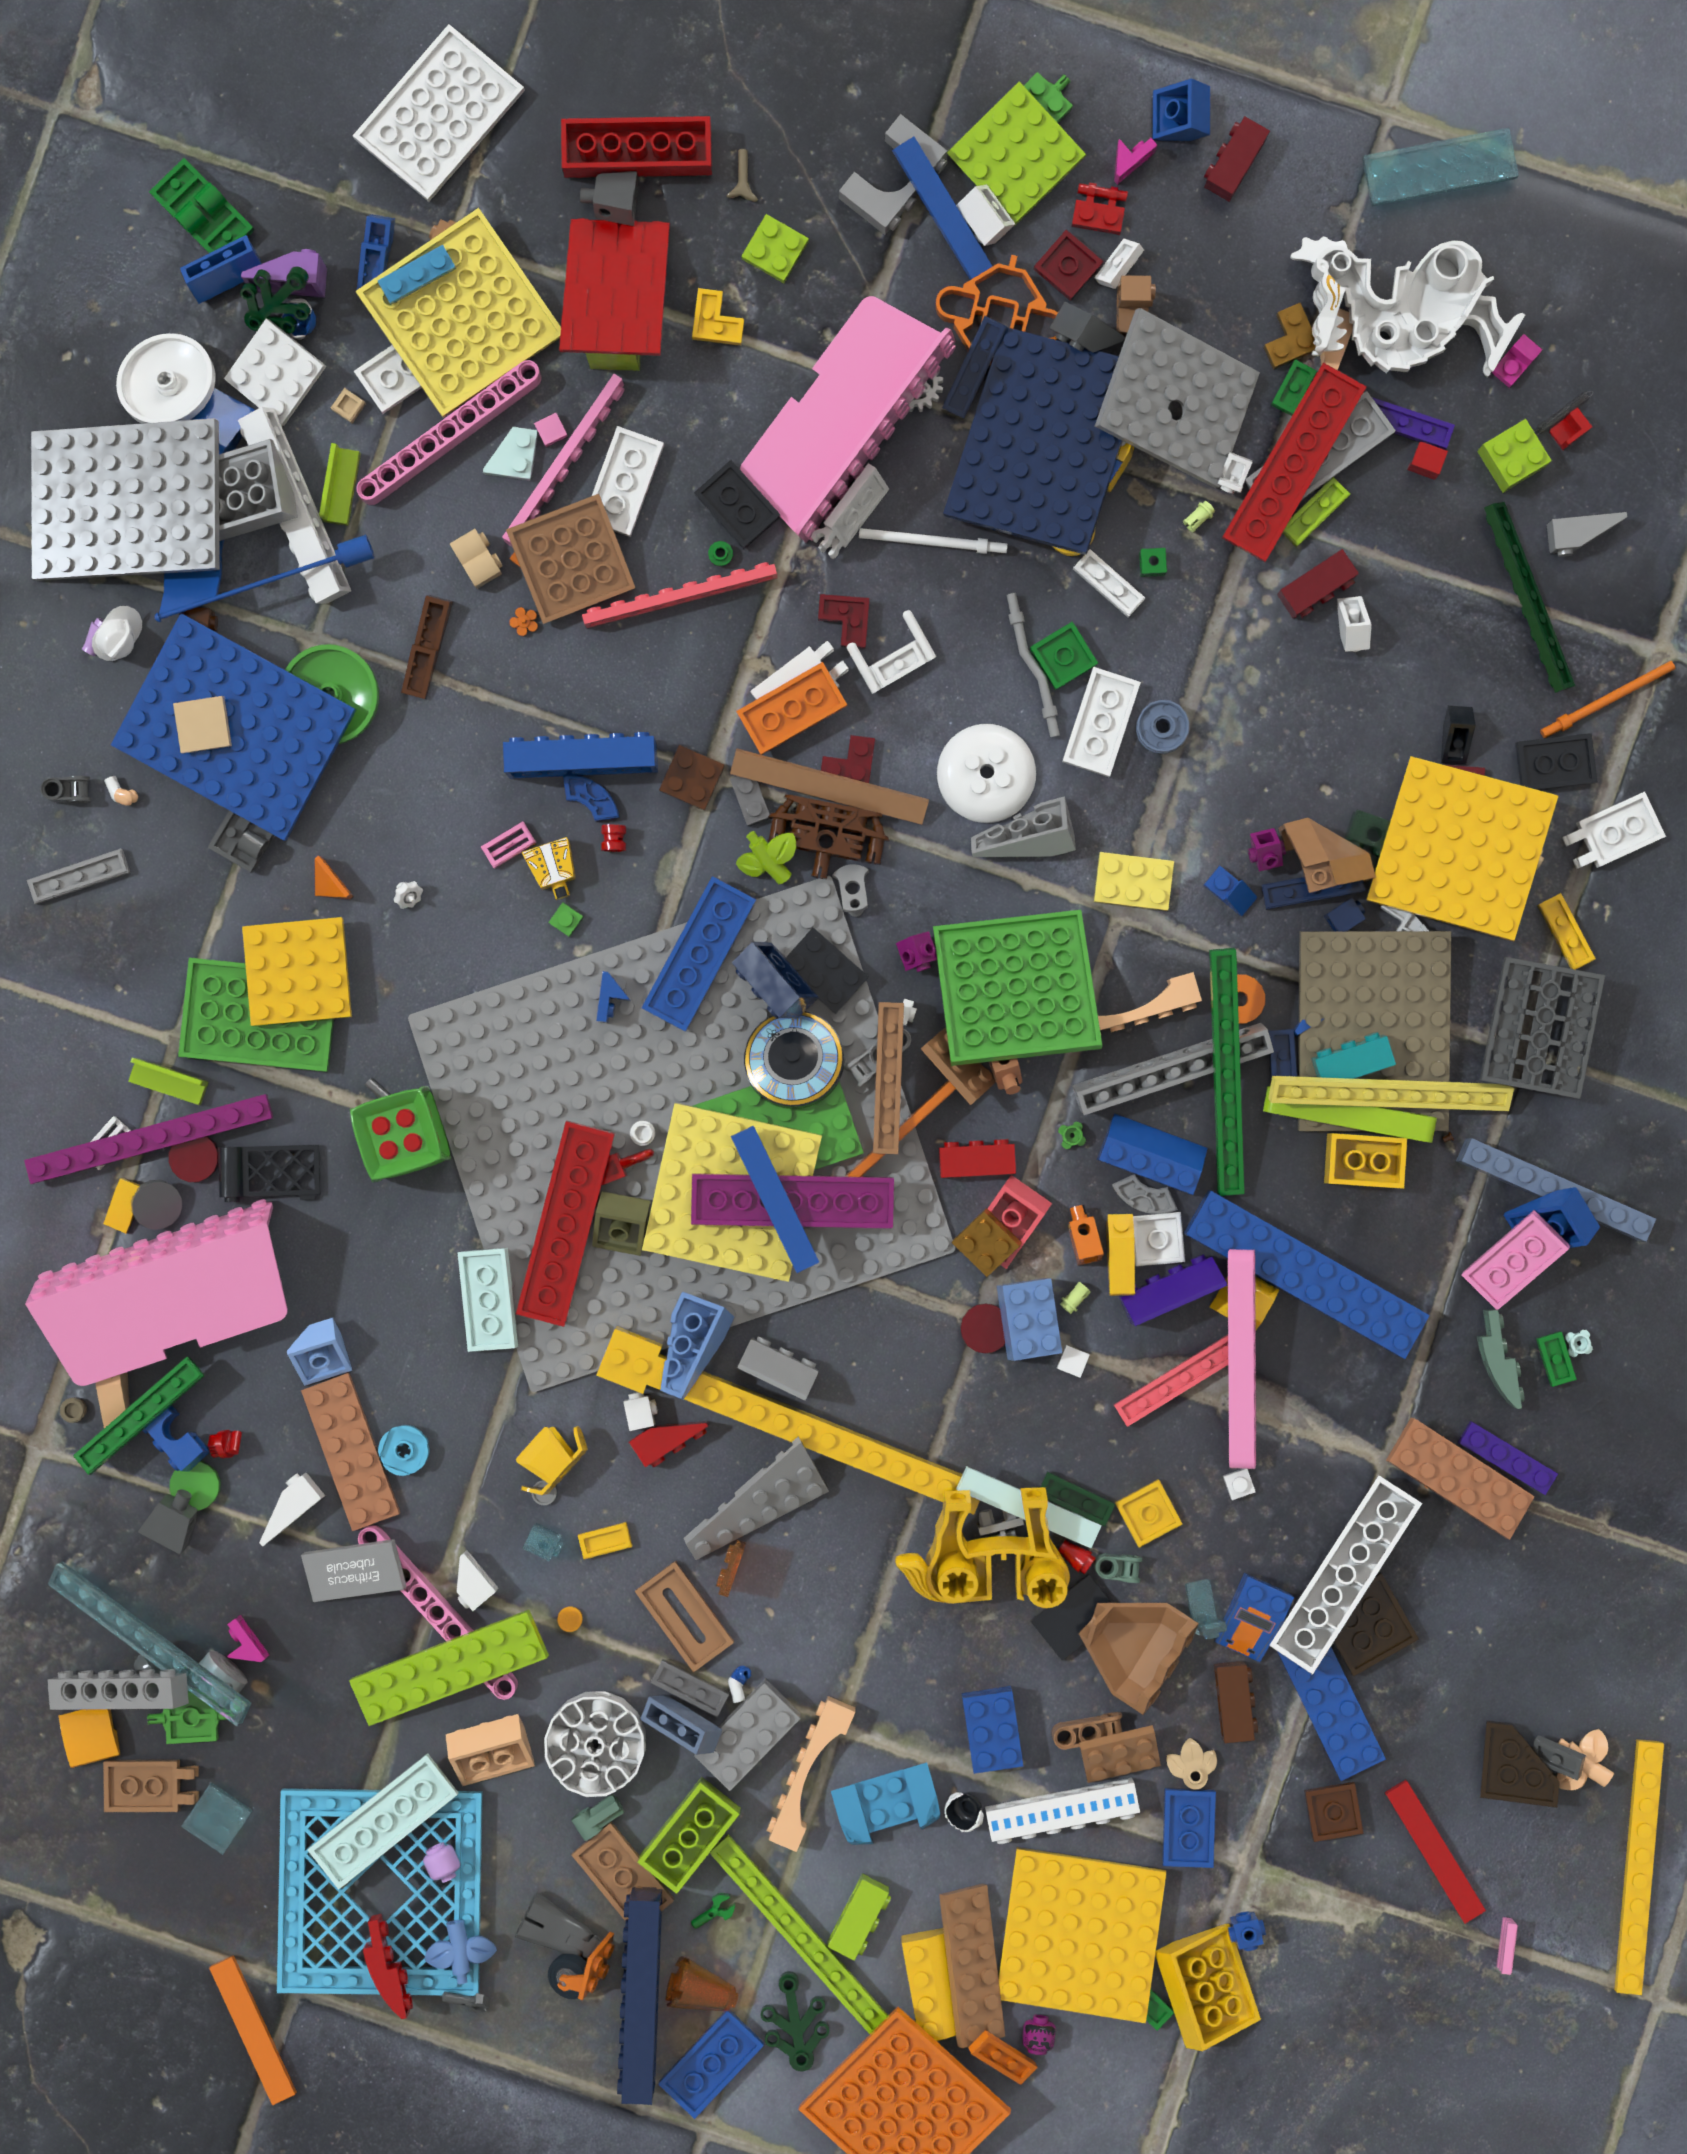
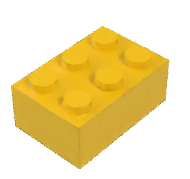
(1365, 1160)

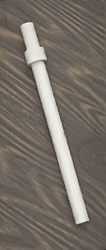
(981, 545)

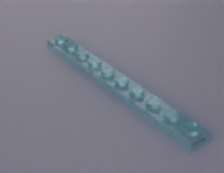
(148, 1642)

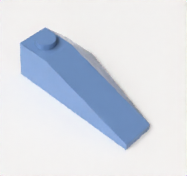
(694, 1339)

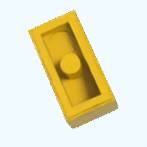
(119, 1212)

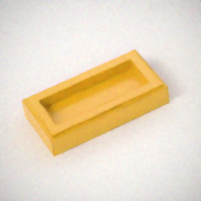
(605, 1540)

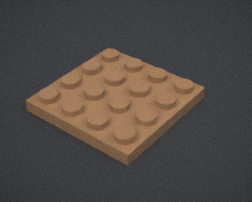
(570, 558)

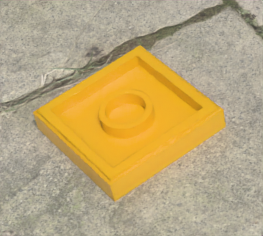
(1148, 1513)

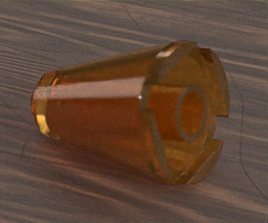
(699, 1989)

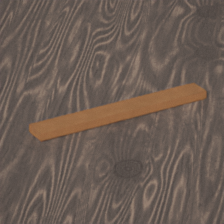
(829, 786)

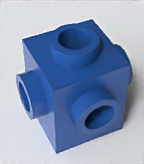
(1245, 1922)

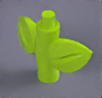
(768, 856)

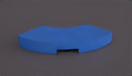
(592, 796)

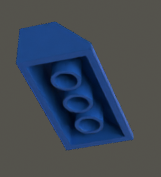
(1153, 1154)

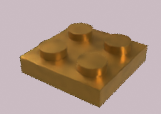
(986, 1242)

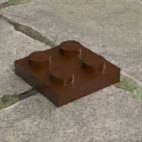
(692, 777)
(1333, 1811)

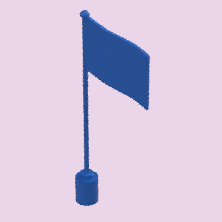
(197, 588)

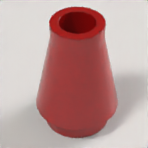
(1076, 1556)

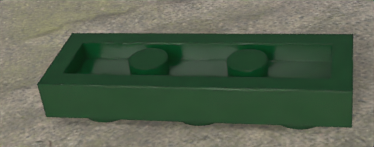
(1077, 1499)

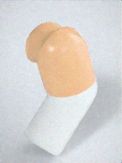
(118, 794)

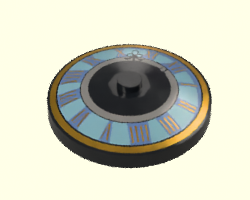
(794, 1060)

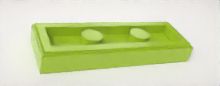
(1315, 511)

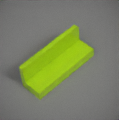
(339, 485)
(168, 1081)

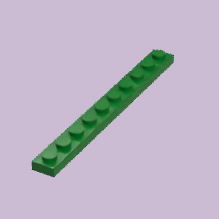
(1226, 1071)

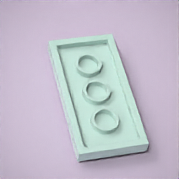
(487, 1299)

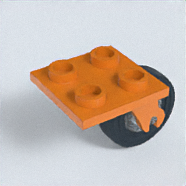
(574, 1977)

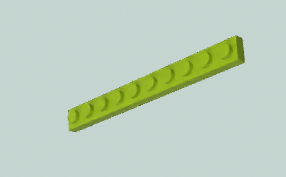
(798, 1934)

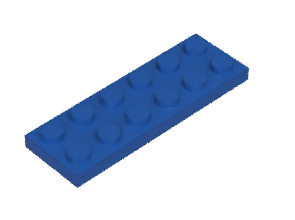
(699, 954)
(1336, 1715)

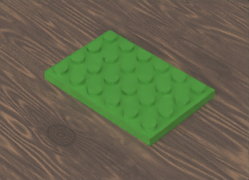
(220, 1028)
(828, 1118)

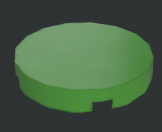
(200, 1481)

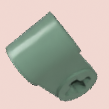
(1123, 1568)

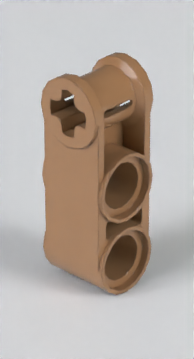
(1102, 1727)

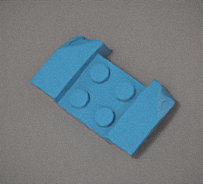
(886, 1803)

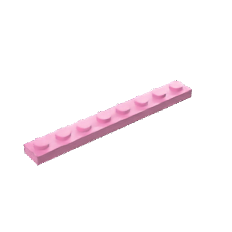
(569, 453)

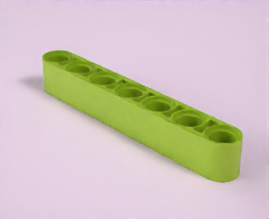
(1365, 1118)

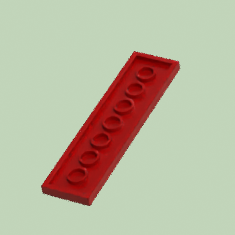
(1294, 462)
(565, 1223)

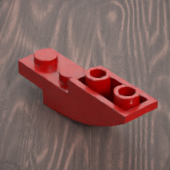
(387, 1976)

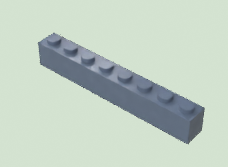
(1541, 1182)

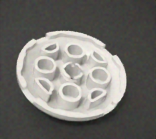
(983, 798)

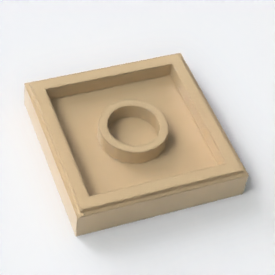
(202, 724)

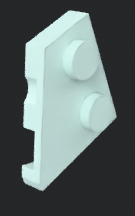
(514, 455)

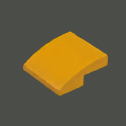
(88, 1736)

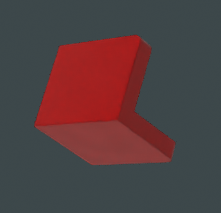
(1570, 428)
(1428, 460)

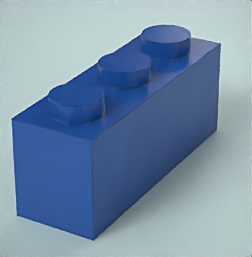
(220, 269)

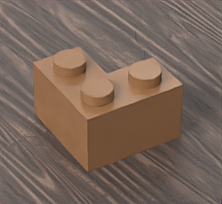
(1132, 294)

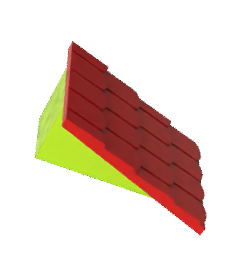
(615, 292)

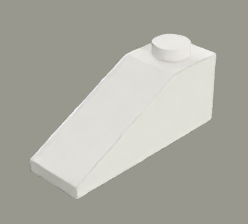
(294, 1501)

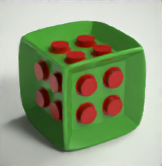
(400, 1133)

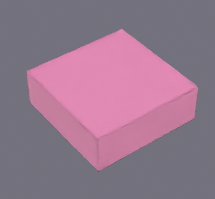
(550, 429)

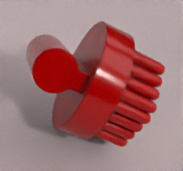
(225, 1444)

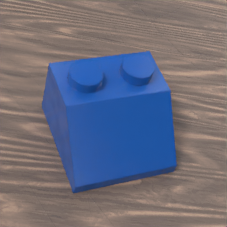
(1181, 111)

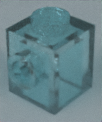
(543, 1542)

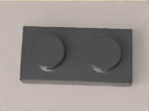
(1559, 1757)

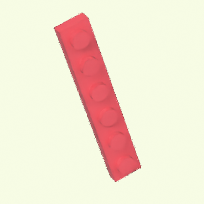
(1173, 1382)

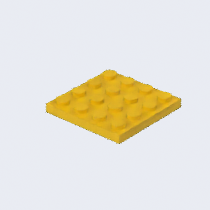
(297, 971)

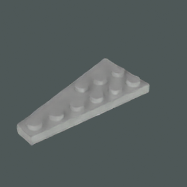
(763, 1498)

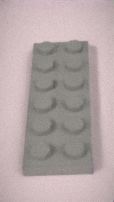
(1360, 434)

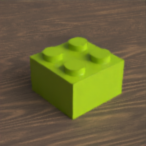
(1514, 455)

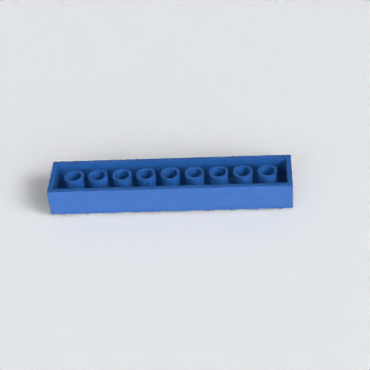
(1308, 1275)

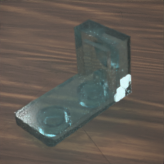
(1203, 1609)

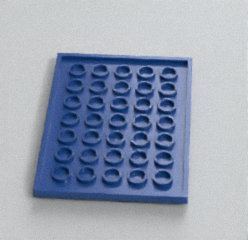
(276, 722)

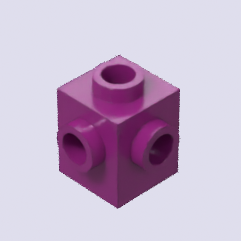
(1269, 854)
(917, 952)

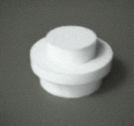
(642, 1133)

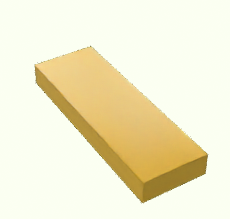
(1566, 932)

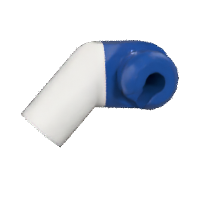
(736, 1682)

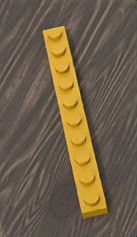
(1639, 1867)

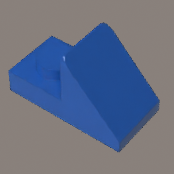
(1230, 890)
(609, 990)

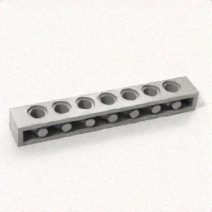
(1164, 1071)

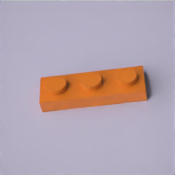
(1003, 2057)

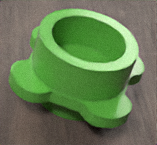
(1078, 1138)

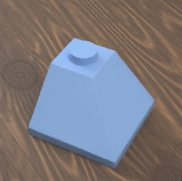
(319, 1352)

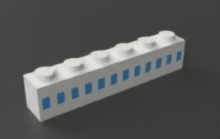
(1062, 1810)

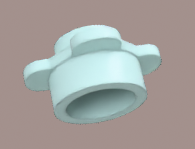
(1585, 1346)

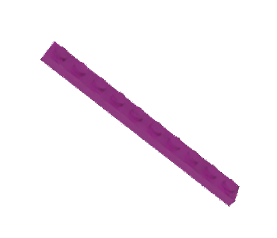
(148, 1139)

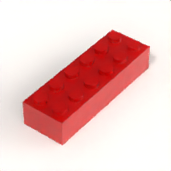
(637, 144)

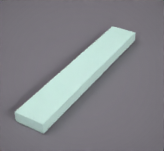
(1010, 1500)

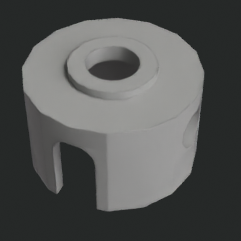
(224, 1670)

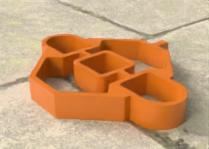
(971, 291)

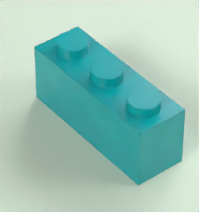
(1355, 1058)

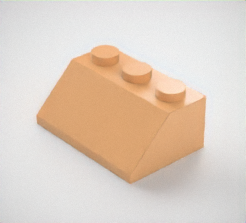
(489, 1750)

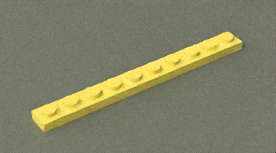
(1390, 1093)

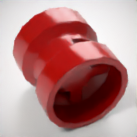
(613, 838)

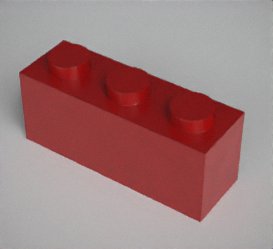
(977, 1159)

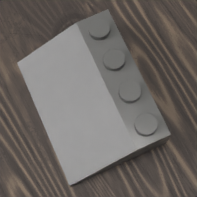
(253, 490)

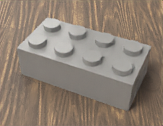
(750, 1734)

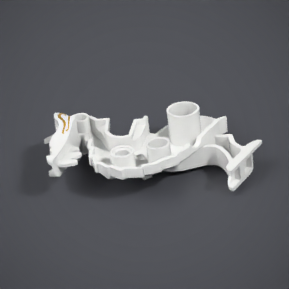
(1423, 308)

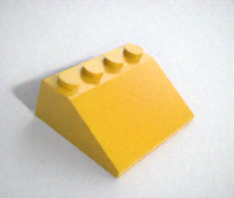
(929, 1982)
(1207, 1987)

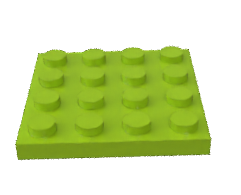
(1017, 152)

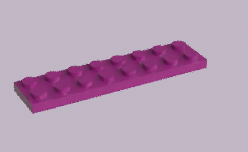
(816, 1200)

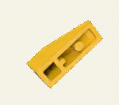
(1120, 1254)

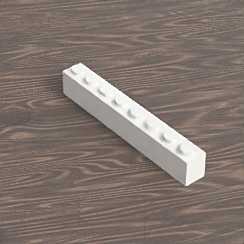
(306, 533)

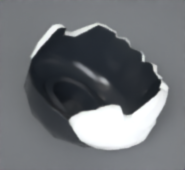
(964, 1811)

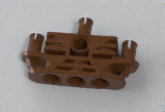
(834, 817)

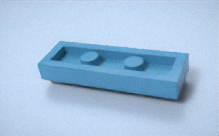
(416, 274)

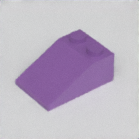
(280, 267)

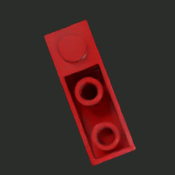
(659, 1440)

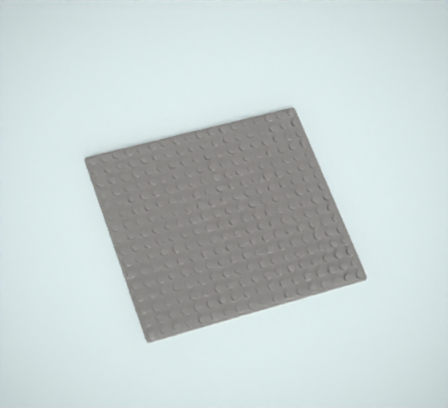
(532, 1056)

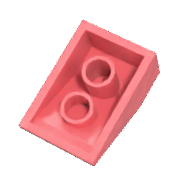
(1018, 1210)

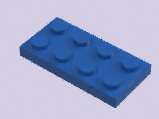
(711, 2063)

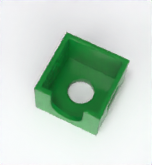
(1149, 570)

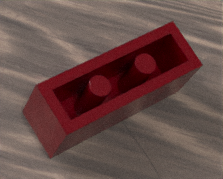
(1235, 158)
(1318, 585)

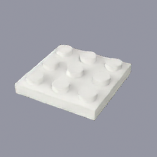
(275, 371)

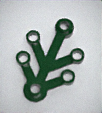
(256, 316)
(795, 2026)

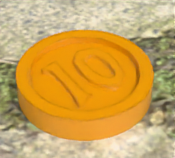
(569, 1619)

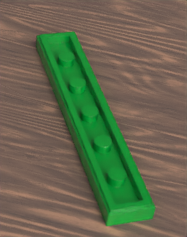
(138, 1415)

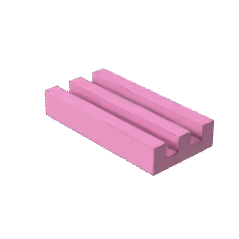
(513, 853)
(1507, 1945)

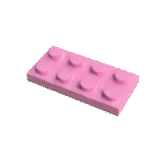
(1515, 1260)

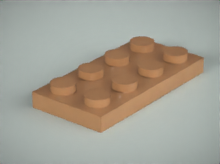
(614, 1867)

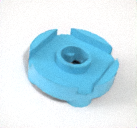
(410, 1462)

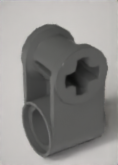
(71, 789)

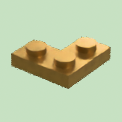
(1297, 339)

